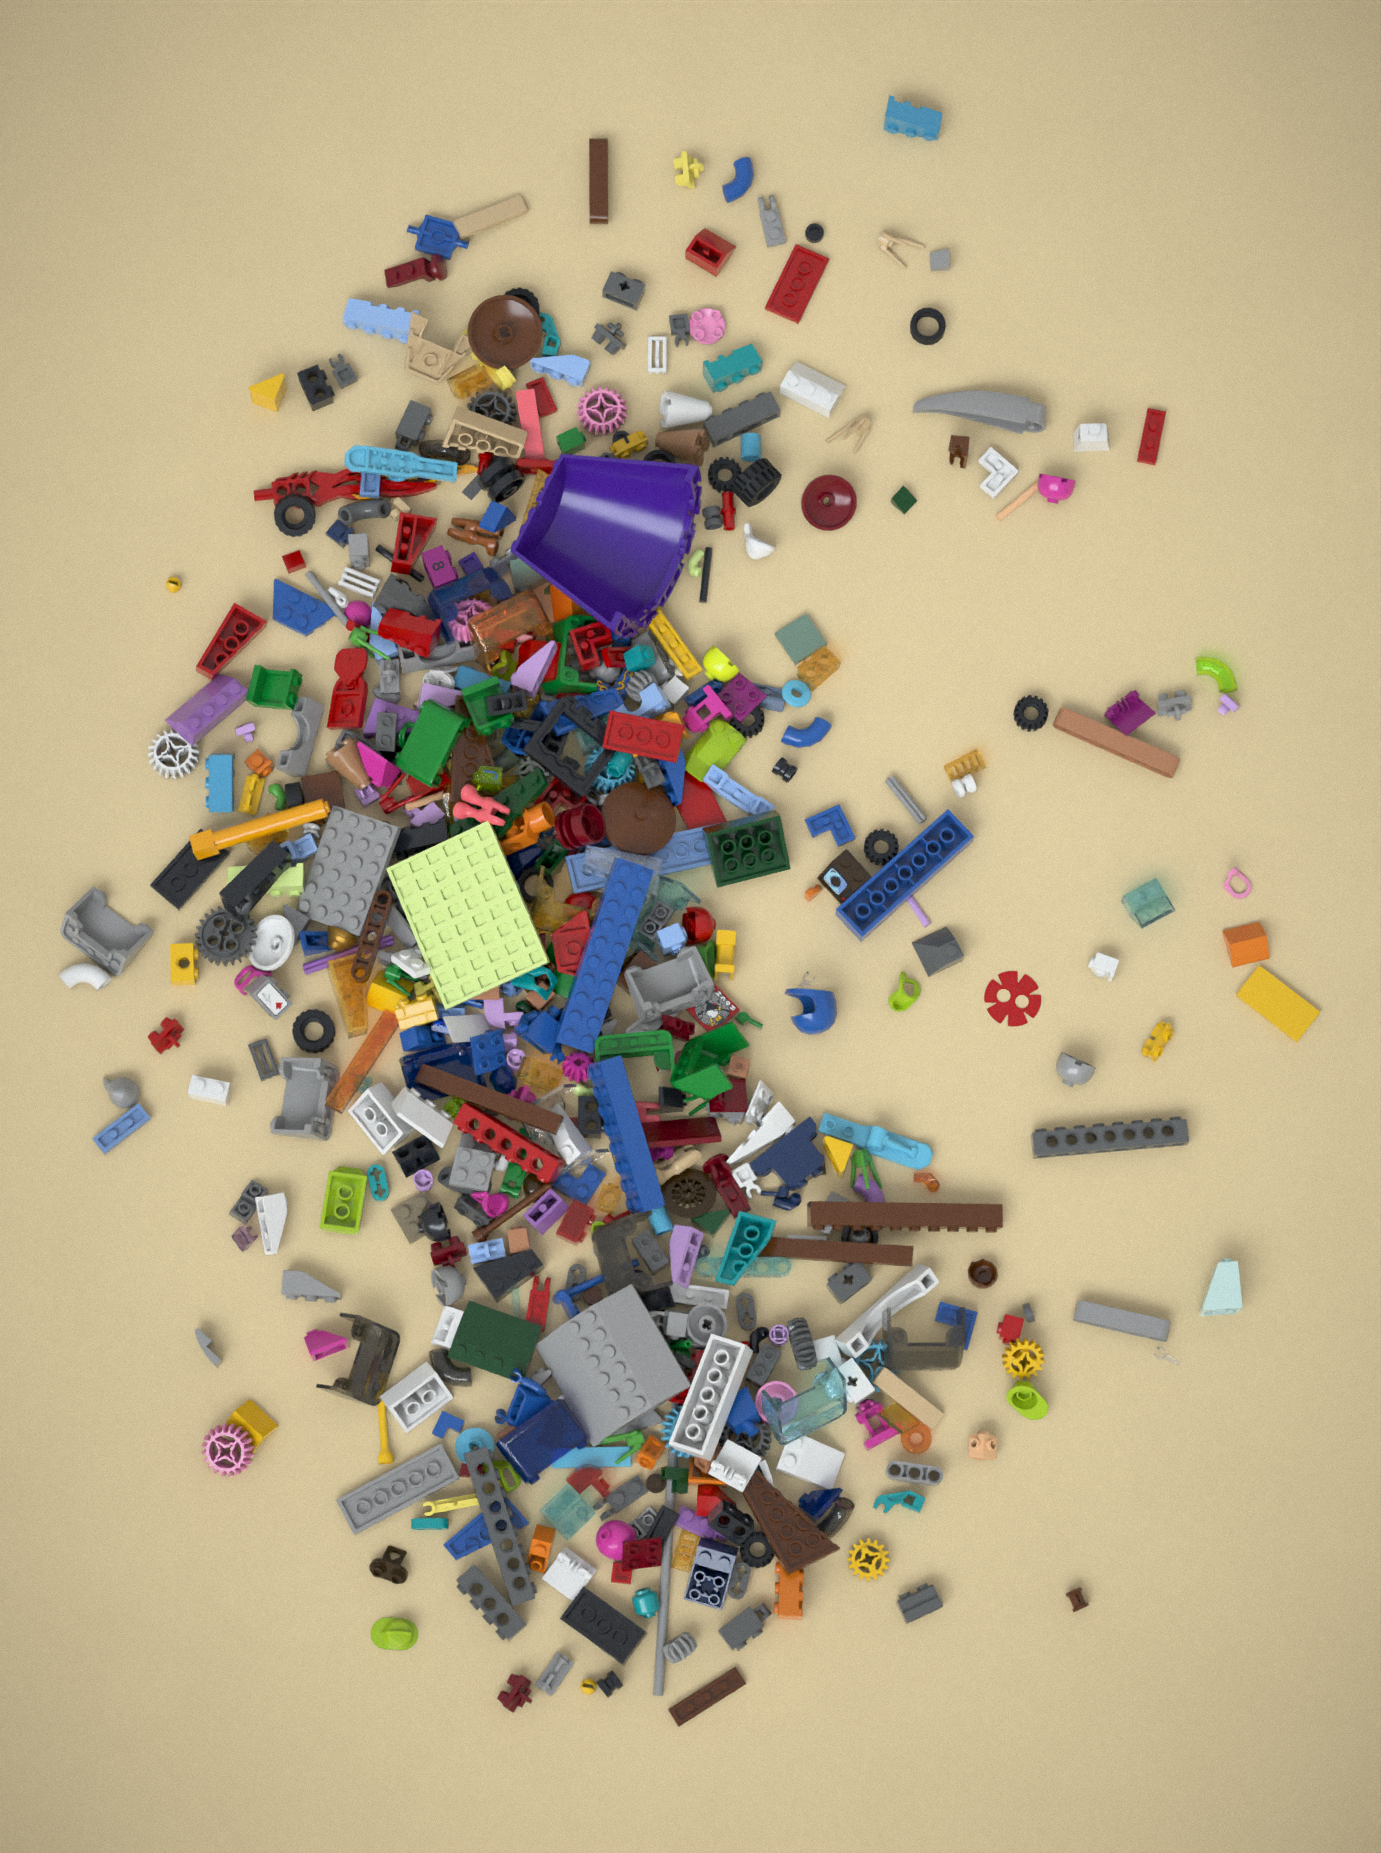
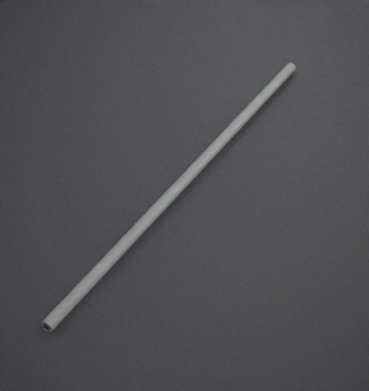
(664, 1584)

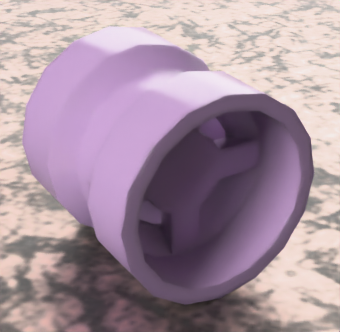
(515, 1056)
(423, 1176)
(776, 1337)

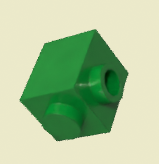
(571, 441)

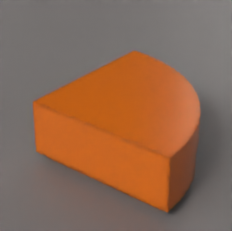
(812, 892)

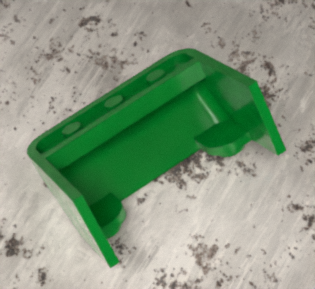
(567, 677)
(638, 1045)
(700, 1059)

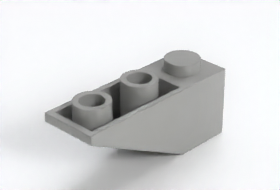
(302, 1285)

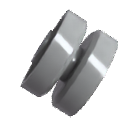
(709, 1316)

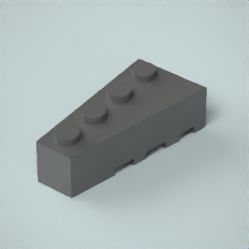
(401, 598)

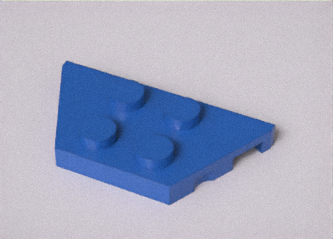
(298, 610)

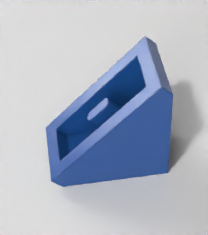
(496, 517)
(314, 942)

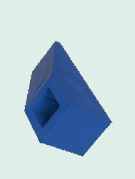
(674, 778)

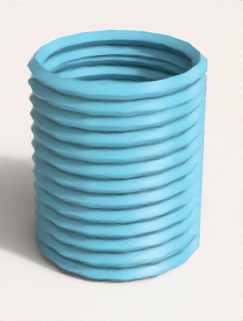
(750, 447)
(660, 1221)

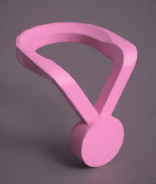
(1235, 872)

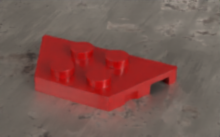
(569, 942)

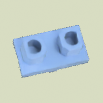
(486, 1251)

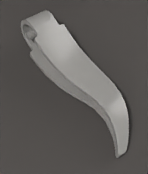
(988, 407)

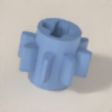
(510, 990)

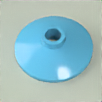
(473, 1438)

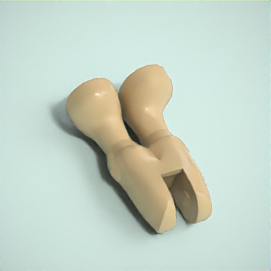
(681, 1160)

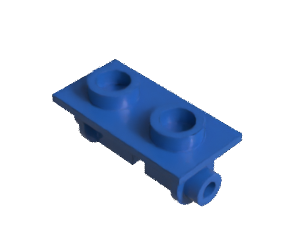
(699, 695)

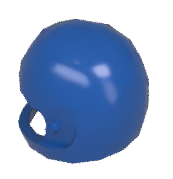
(818, 1010)

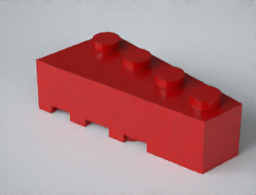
(233, 635)

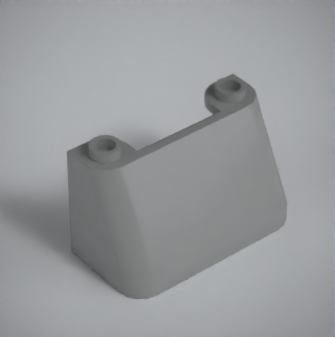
(103, 933)
(669, 985)
(306, 1090)

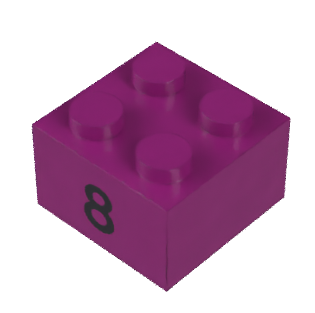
(439, 567)

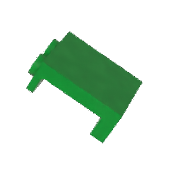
(274, 688)
(474, 701)

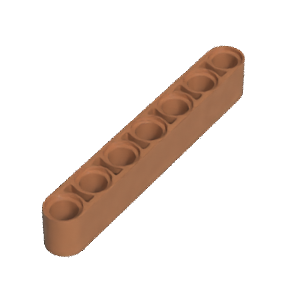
(1116, 742)

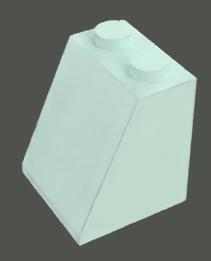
(1223, 1290)

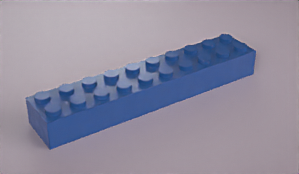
(603, 955)

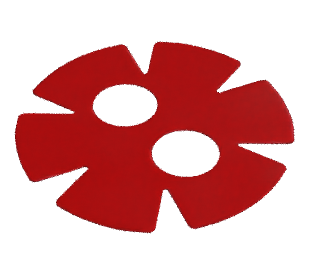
(1001, 1009)

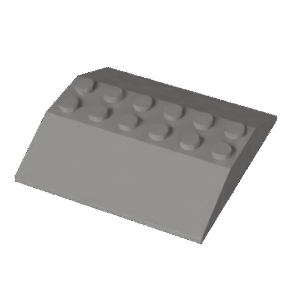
(612, 1364)

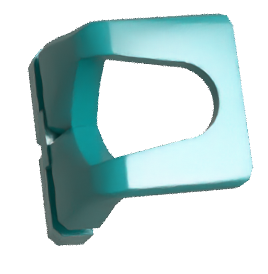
(528, 982)

